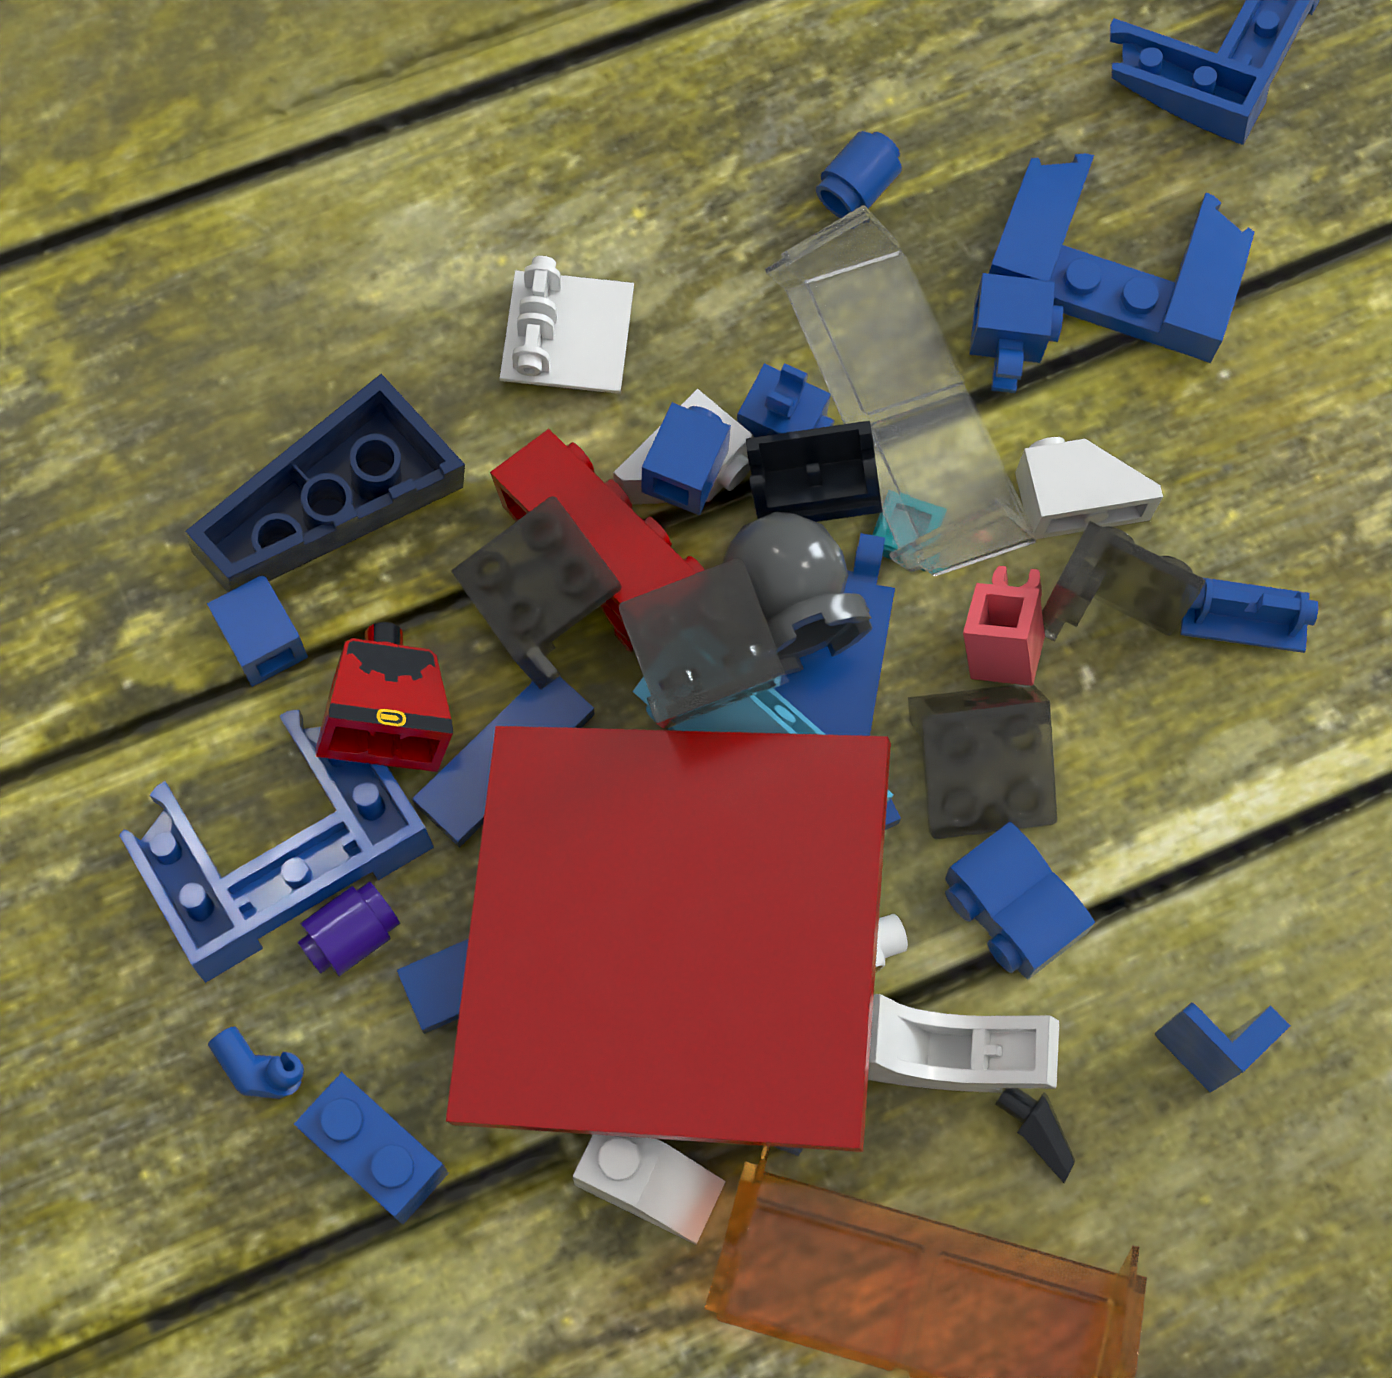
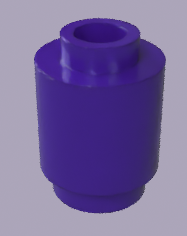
(347, 929)

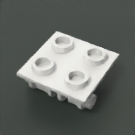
(566, 330)

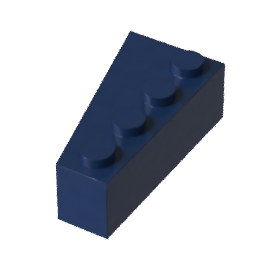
(327, 489)

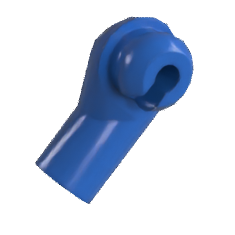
(256, 1074)

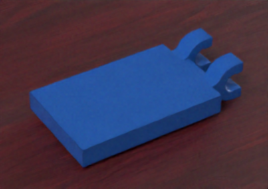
(842, 689)

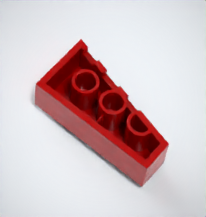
(632, 548)

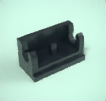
(816, 472)

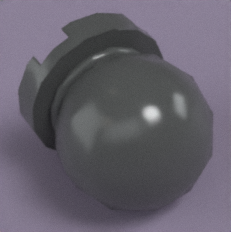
(800, 586)

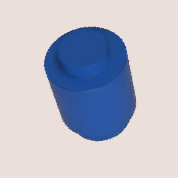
(859, 173)

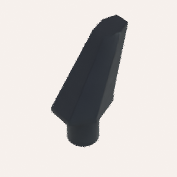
(1039, 1128)

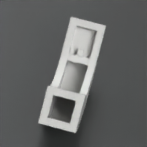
(961, 1050)

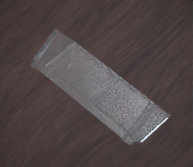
(892, 366)

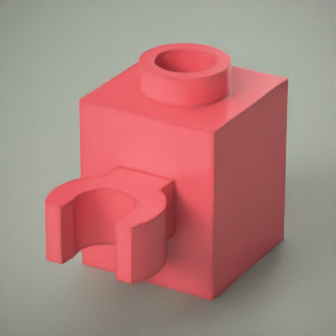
(1005, 630)

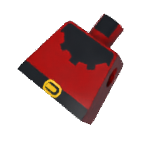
(386, 704)

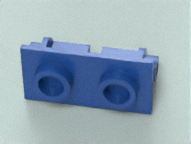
(1251, 615)

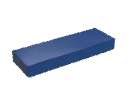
(459, 791)

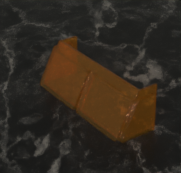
(916, 1289)

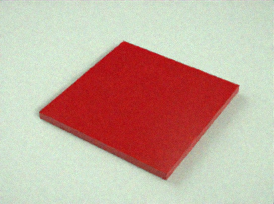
(674, 936)

